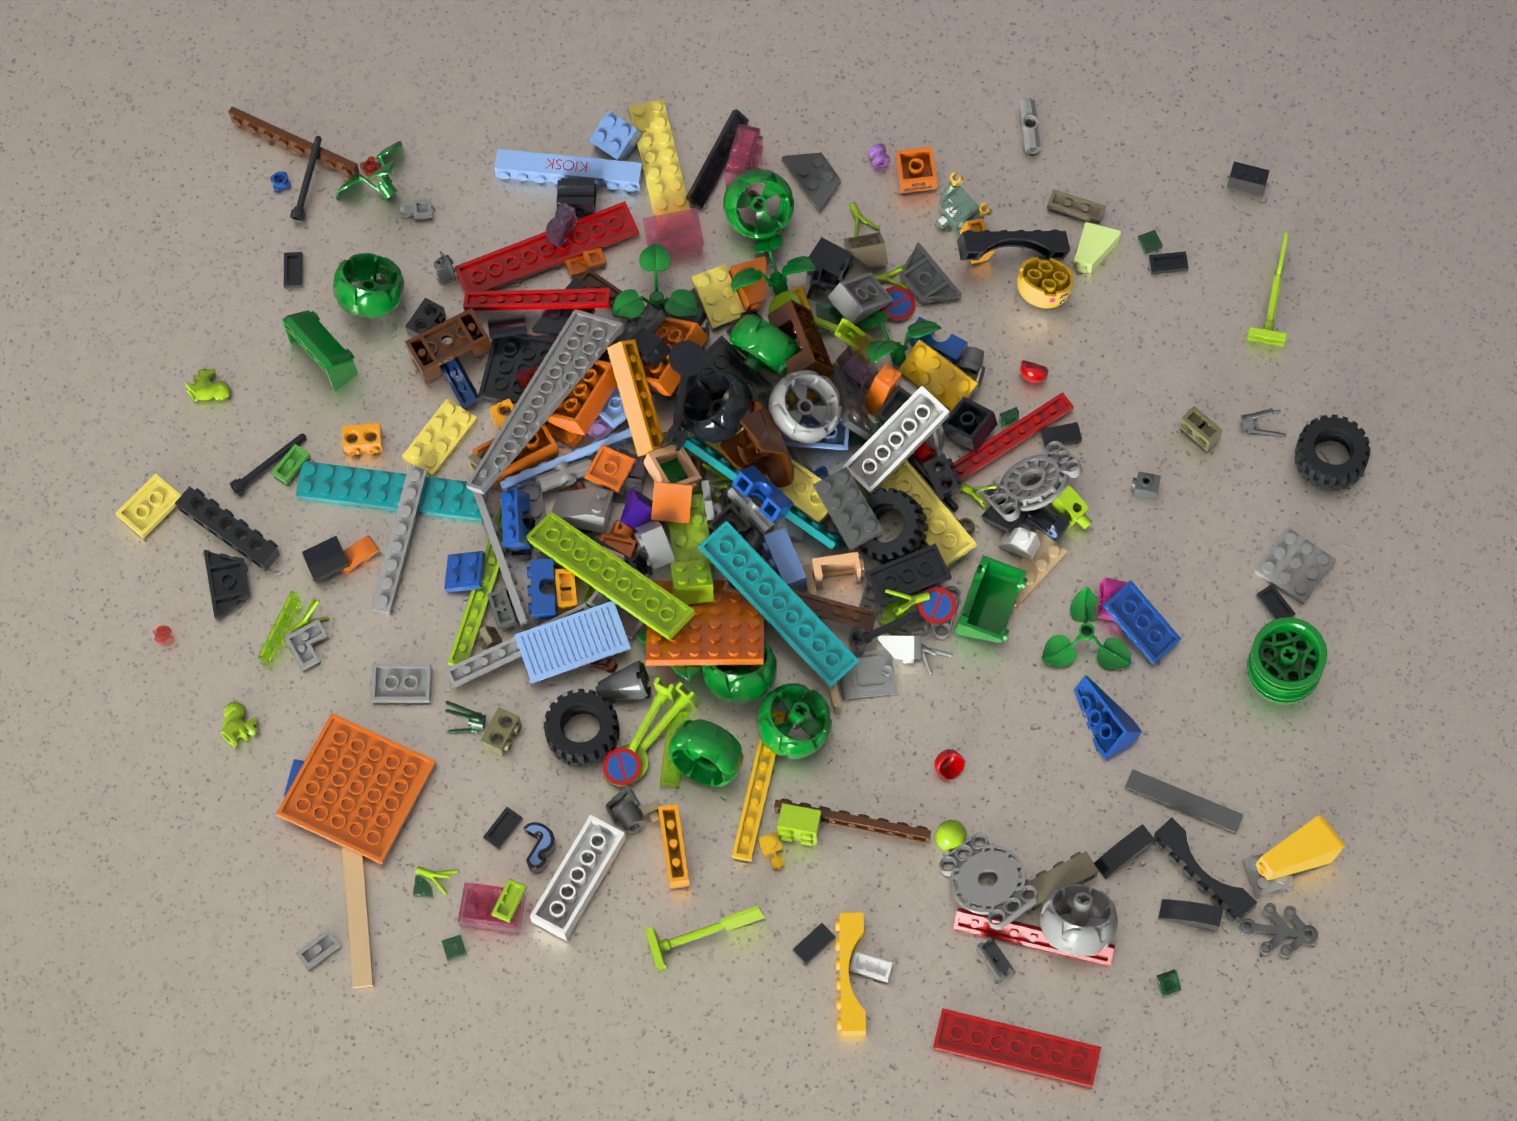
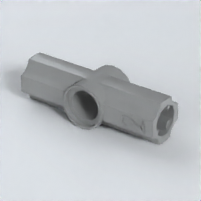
(1030, 134)
(563, 475)
(750, 510)

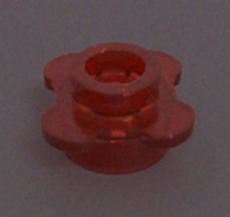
(370, 170)
(162, 634)

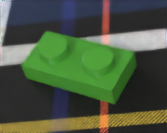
(290, 464)

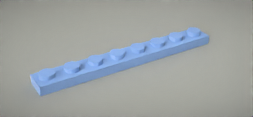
(528, 475)

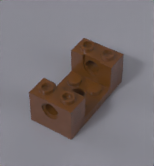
(799, 323)
(429, 351)

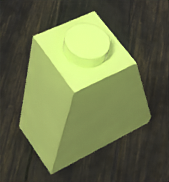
(1094, 246)

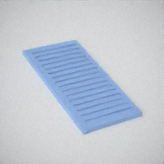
(572, 641)

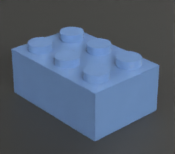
(784, 559)

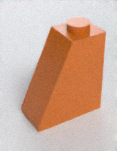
(753, 295)
(881, 388)

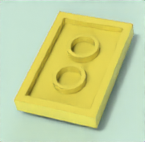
(716, 296)
(149, 506)

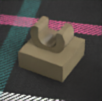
(474, 460)
(490, 636)
(650, 809)

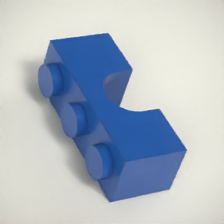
(951, 349)
(753, 482)
(513, 505)
(541, 573)

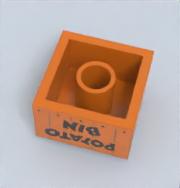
(916, 170)

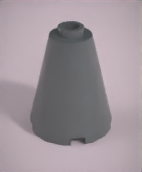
(626, 684)

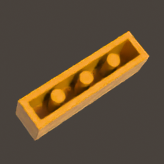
(673, 846)

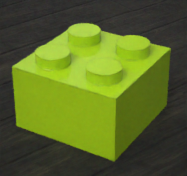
(692, 581)
(799, 824)

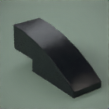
(1124, 851)
(1191, 914)

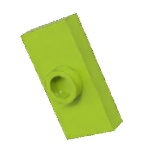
(509, 900)

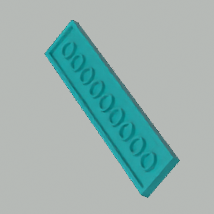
(383, 490)
(818, 531)
(778, 604)

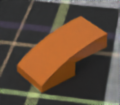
(591, 259)
(360, 551)

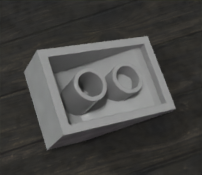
(859, 297)
(585, 508)

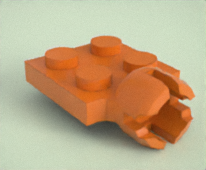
(621, 539)

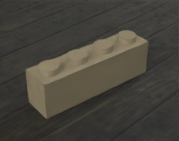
(1074, 871)

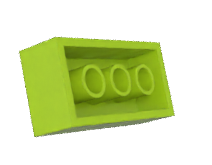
(688, 536)

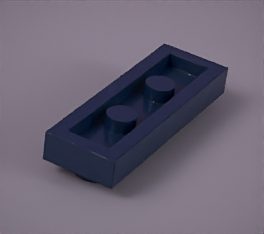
(460, 383)

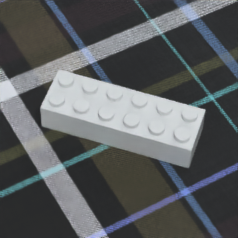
(896, 440)
(578, 877)

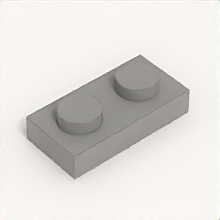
(318, 949)

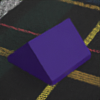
(637, 510)

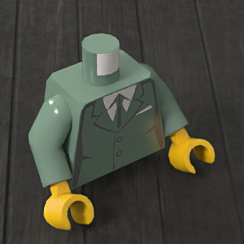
(958, 206)

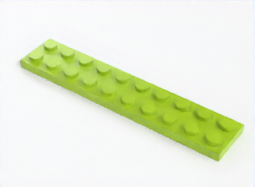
(610, 575)

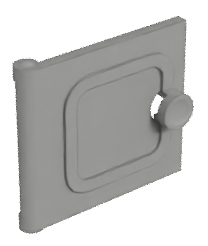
(867, 676)

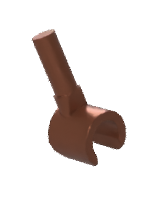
(578, 485)
(610, 666)

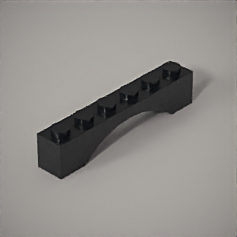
(1048, 244)
(1232, 899)

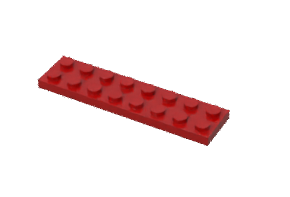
(1017, 1047)

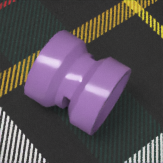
(879, 156)

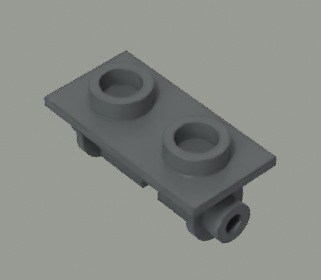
(444, 268)

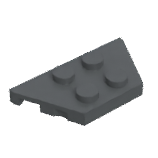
(814, 176)
(927, 279)

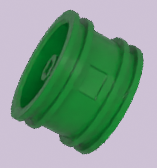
(1271, 675)

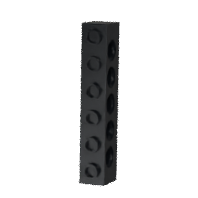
(262, 558)

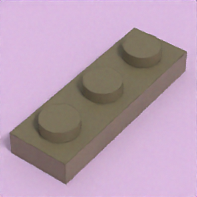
(1076, 206)

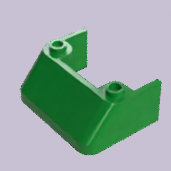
(321, 346)

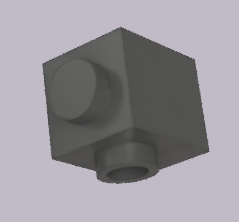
(1146, 485)

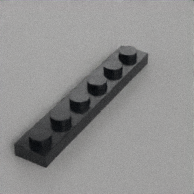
(715, 161)

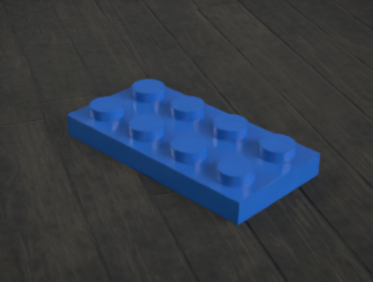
(1141, 622)

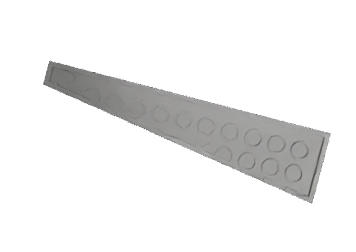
(566, 363)

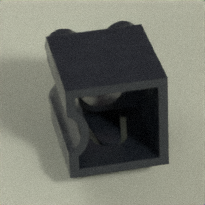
(577, 193)
(833, 260)
(730, 514)

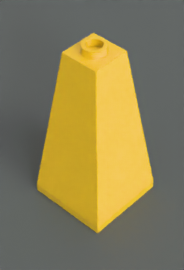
(1305, 849)

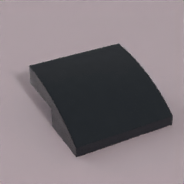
(507, 326)
(325, 559)

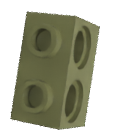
(1200, 428)
(496, 730)

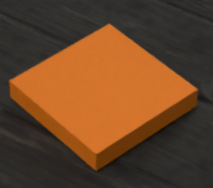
(610, 468)
(672, 502)

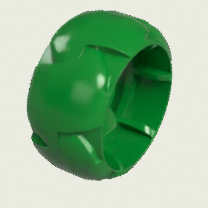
(765, 226)
(370, 299)
(763, 344)
(740, 684)
(799, 703)
(705, 752)

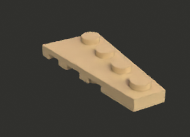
(1040, 566)

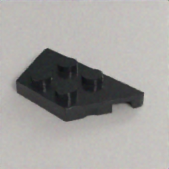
(555, 319)
(226, 582)

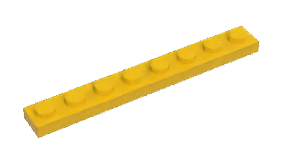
(755, 798)

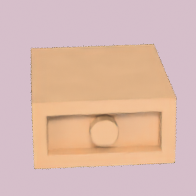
(837, 566)

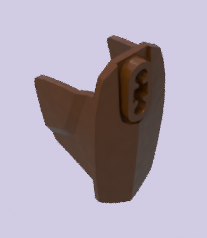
(760, 446)

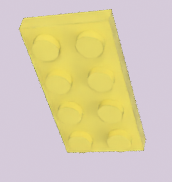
(440, 437)

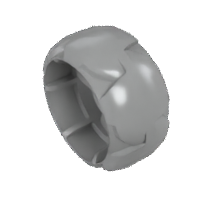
(788, 421)
(1087, 909)

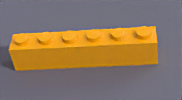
(635, 396)

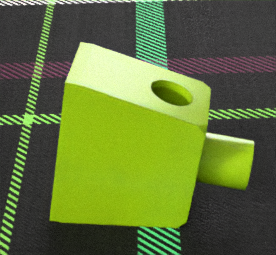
(1072, 506)

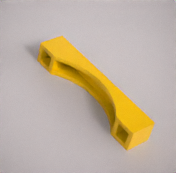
(852, 1013)

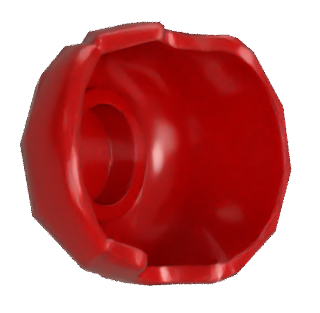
(1033, 372)
(949, 764)

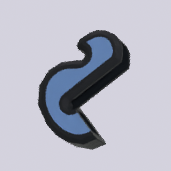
(1048, 522)
(543, 848)

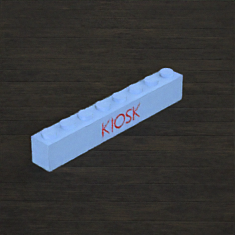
(553, 167)

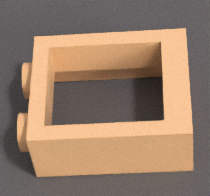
(662, 455)

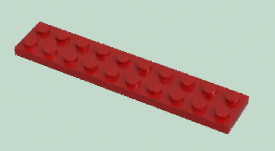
(538, 255)

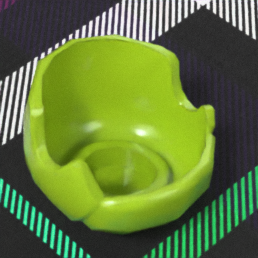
(950, 835)

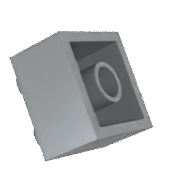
(655, 544)

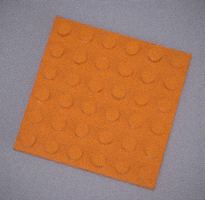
(717, 634)
(356, 788)

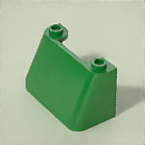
(990, 600)

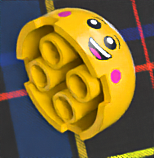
(1045, 282)

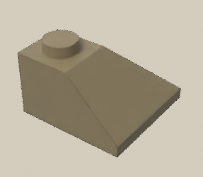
(868, 249)

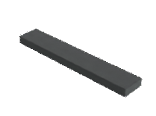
(1184, 801)

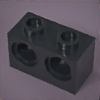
(421, 318)
(940, 478)

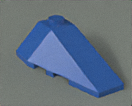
(1108, 721)

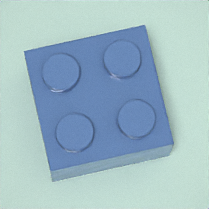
(615, 136)

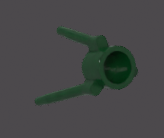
(476, 719)

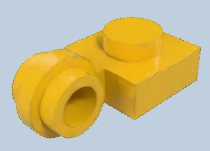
(772, 846)

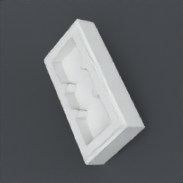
(871, 967)

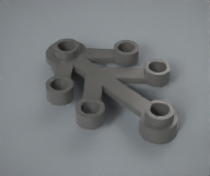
(1281, 931)

